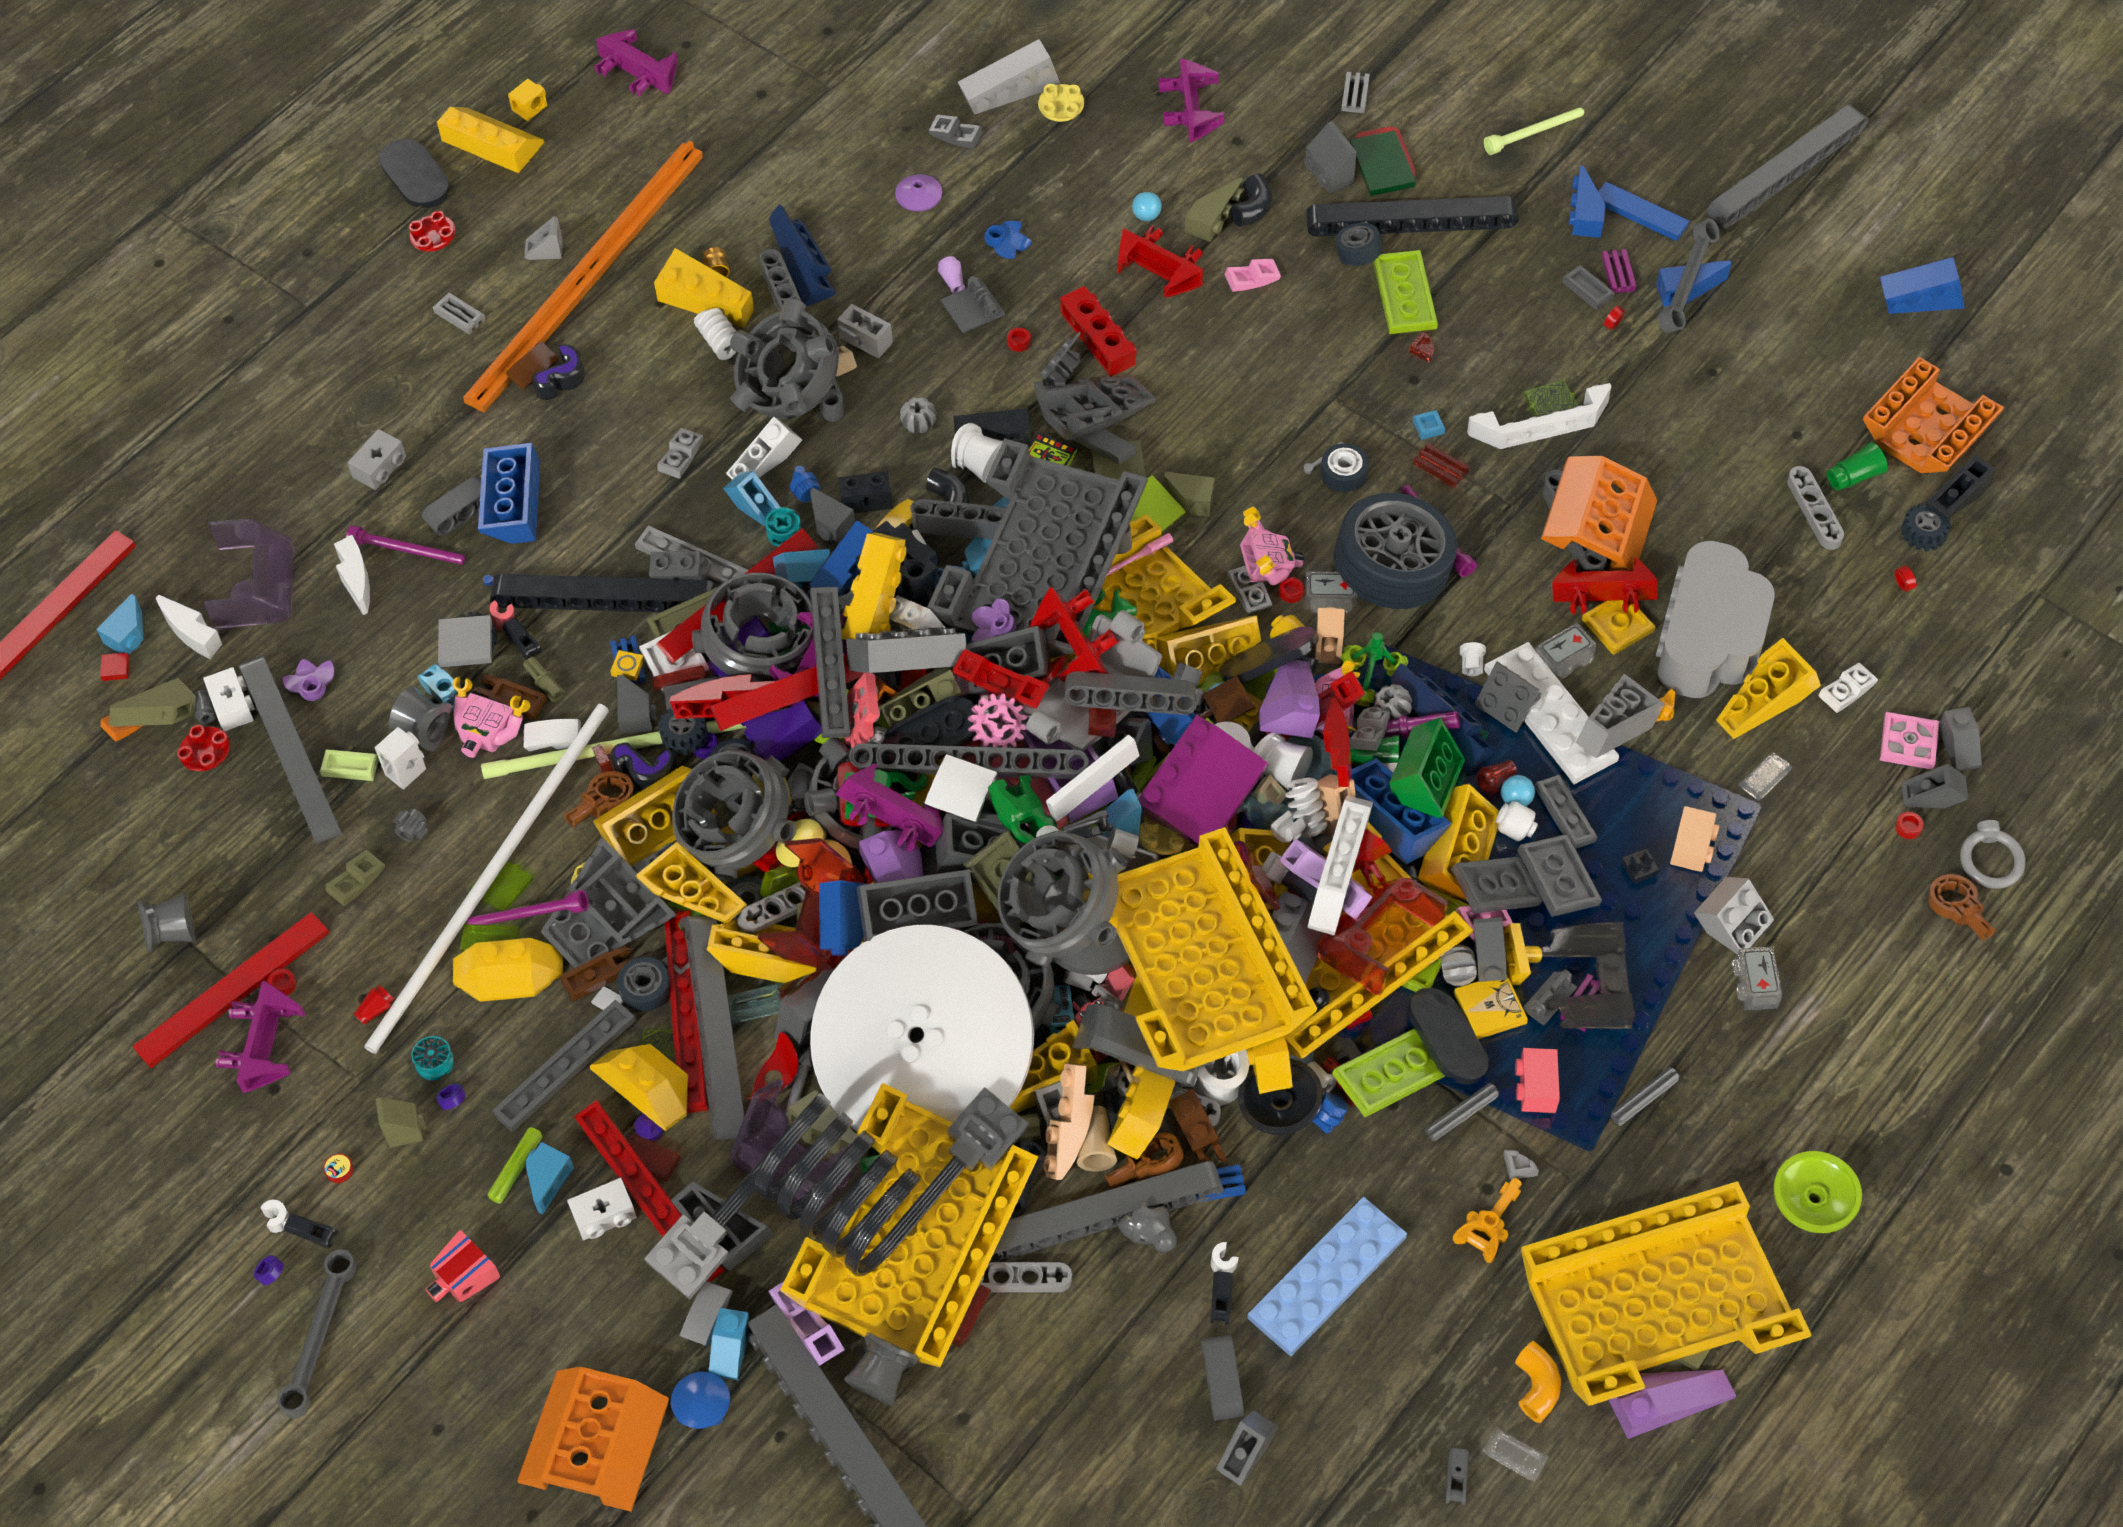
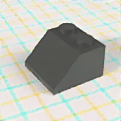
(1331, 159)

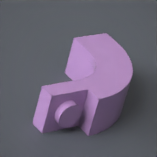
(1310, 866)

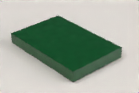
(1383, 163)

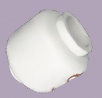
(1516, 821)

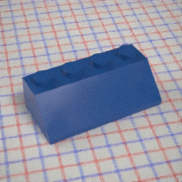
(509, 493)
(1401, 827)

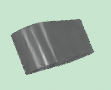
(454, 507)
(1222, 1377)

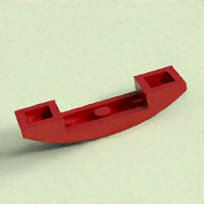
(999, 680)
(1346, 691)

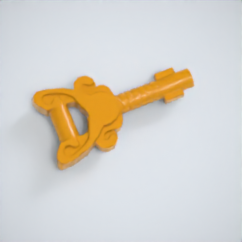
(1489, 1223)

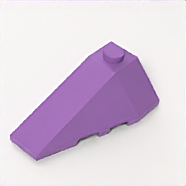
(1291, 702)
(888, 861)
(1670, 1398)

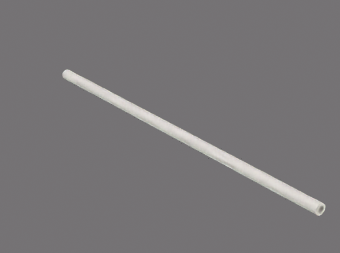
(485, 880)

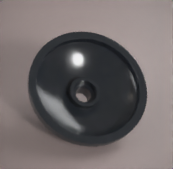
(1302, 1102)

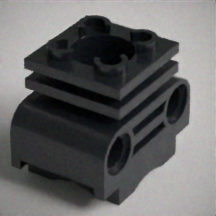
(916, 569)

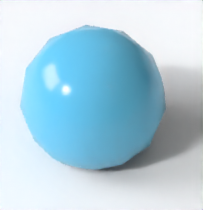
(1146, 206)
(1518, 789)

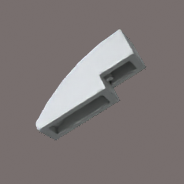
(353, 572)
(190, 627)

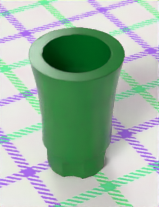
(1858, 467)
(1386, 753)

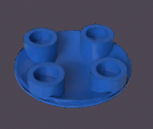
(700, 1400)

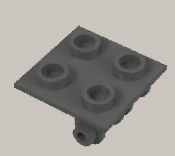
(972, 306)
(1062, 363)
(1507, 696)

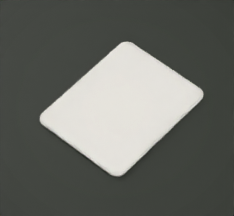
(605, 998)

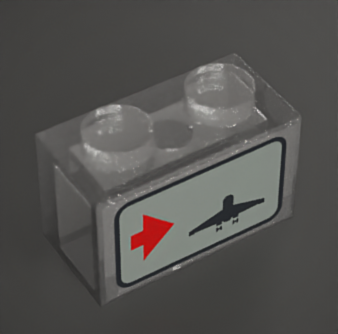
(1328, 590)
(1567, 651)
(1758, 978)

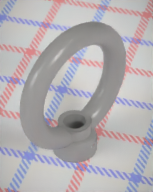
(1990, 832)

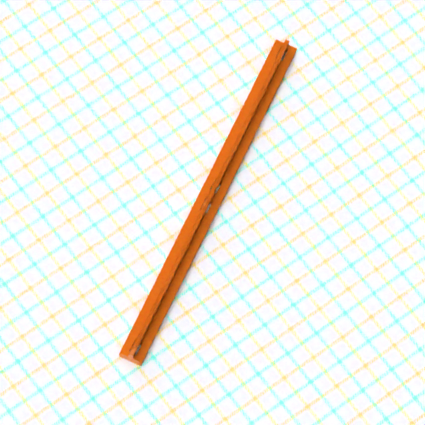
(568, 293)

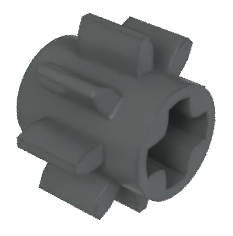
(410, 825)

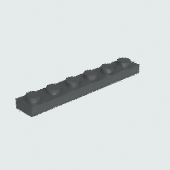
(829, 662)
(563, 1066)

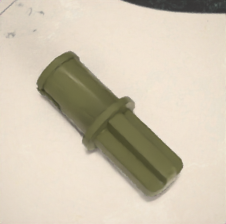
(544, 679)

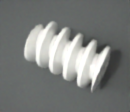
(716, 331)
(1307, 805)

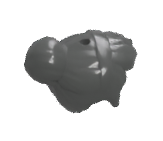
(1149, 1228)

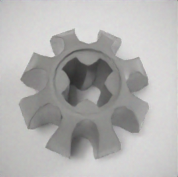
(918, 415)
(1393, 699)
(1459, 965)

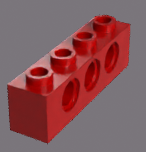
(1098, 331)

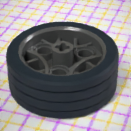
(1395, 550)

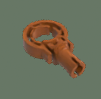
(594, 802)
(1961, 912)
(1144, 1166)

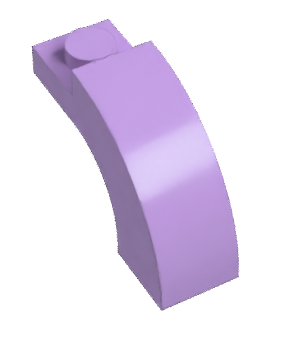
(810, 1327)

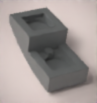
(951, 131)

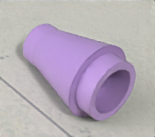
(951, 272)

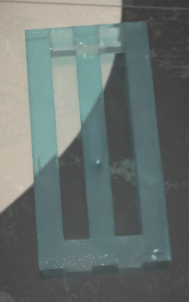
(754, 1008)

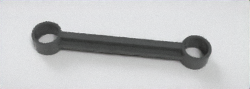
(1673, 318)
(317, 1334)

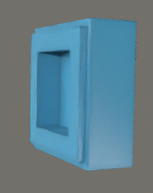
(1428, 424)

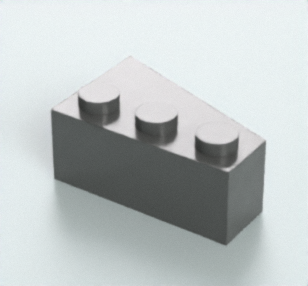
(798, 1010)
(743, 1232)

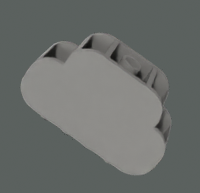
(1713, 621)

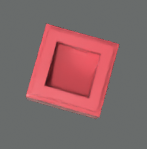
(1121, 980)

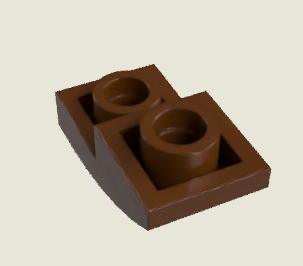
(535, 360)

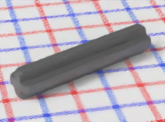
(1644, 1096)
(1462, 1112)

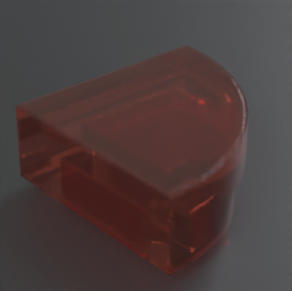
(1422, 347)
(601, 758)

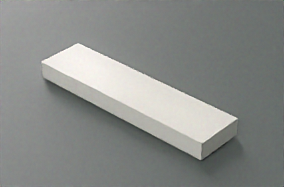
(1092, 778)

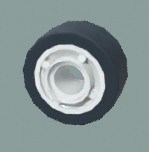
(1344, 467)

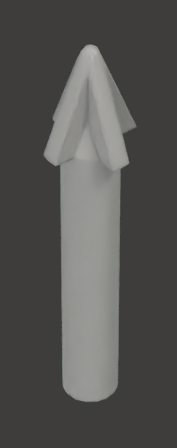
(804, 1066)

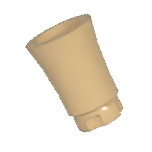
(1095, 1153)

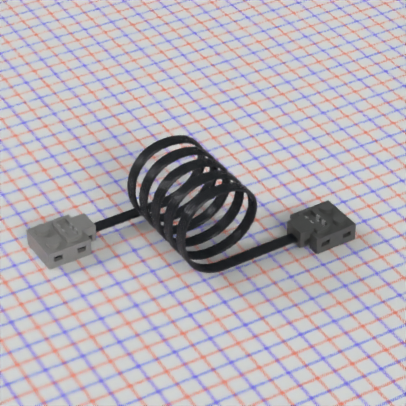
(692, 1249)

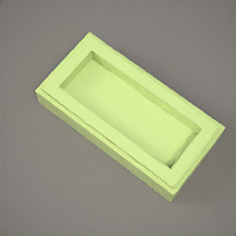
(349, 765)

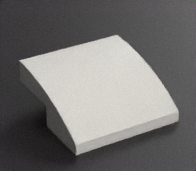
(960, 788)

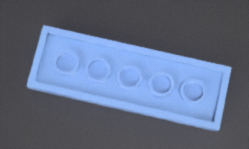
(1327, 1276)

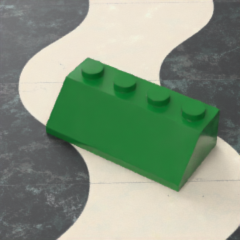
(1427, 769)

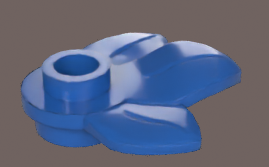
(1006, 239)

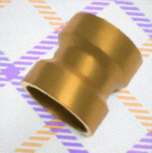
(717, 260)

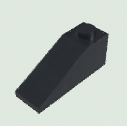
(999, 424)
(1962, 487)

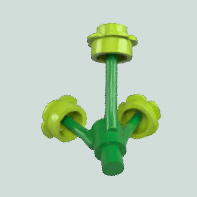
(1375, 651)

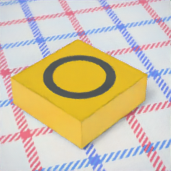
(627, 664)

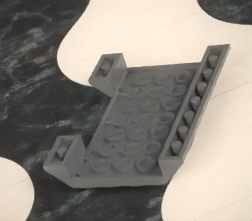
(1054, 534)

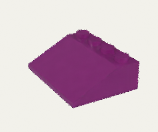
(1201, 781)

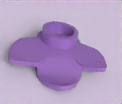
(993, 620)
(308, 678)

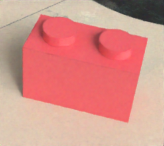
(1538, 1080)

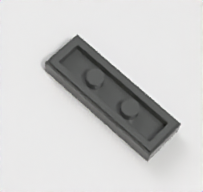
(1108, 445)
(1565, 811)

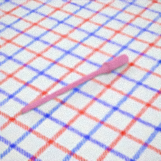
(1149, 549)

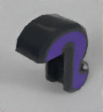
(562, 376)
(642, 773)

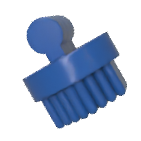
(802, 484)
(1331, 1112)

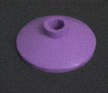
(918, 192)

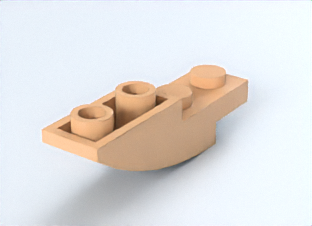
(1068, 1134)

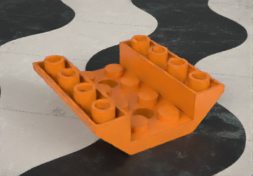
(1910, 413)
(1587, 500)
(614, 1437)

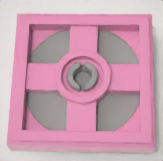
(1909, 740)

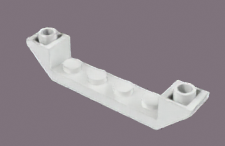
(1486, 427)
(1339, 865)

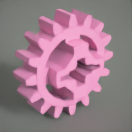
(1008, 724)

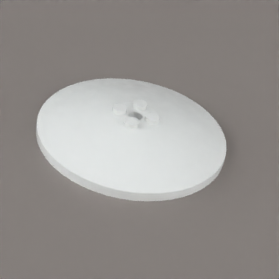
(930, 979)

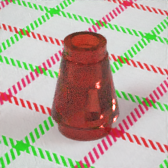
(1494, 775)

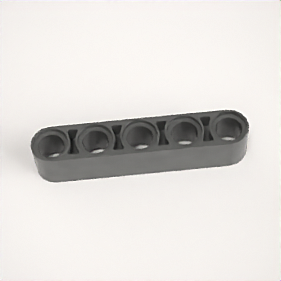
(1586, 559)
(1142, 687)

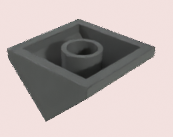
(1138, 729)

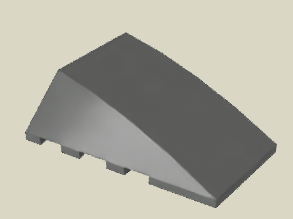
(1090, 406)
(617, 910)

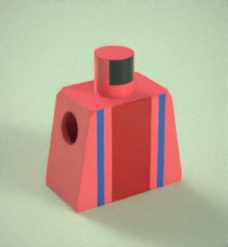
(461, 1270)

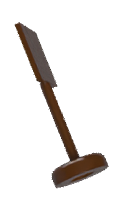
(1225, 703)

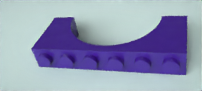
(780, 731)

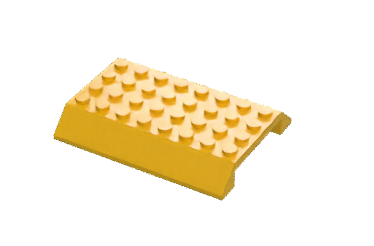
(1160, 587)
(1399, 943)
(1206, 956)
(935, 1271)
(1657, 1291)

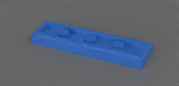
(1643, 212)

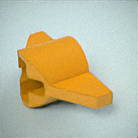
(1668, 710)

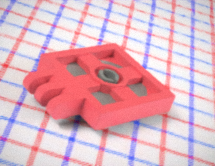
(862, 710)

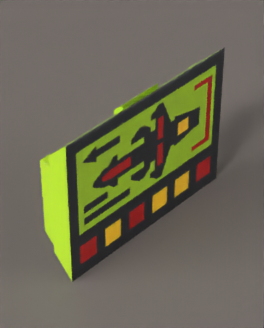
(1052, 449)

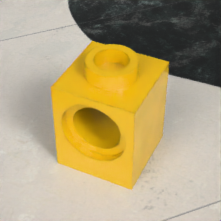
(527, 99)

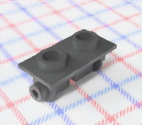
(1556, 987)

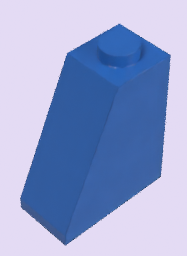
(839, 917)

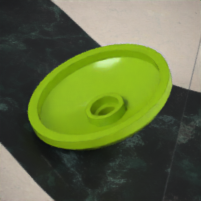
(1820, 1177)

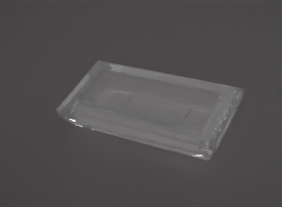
(1765, 776)
(1515, 1454)

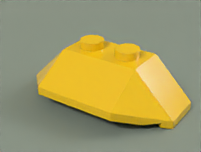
(748, 956)
(507, 969)
(647, 1082)

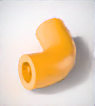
(1545, 1382)

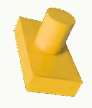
(1518, 955)

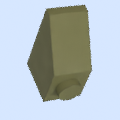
(1191, 492)
(400, 1121)

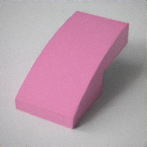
(1257, 274)

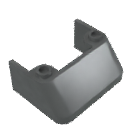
(1119, 1036)

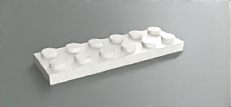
(1556, 716)

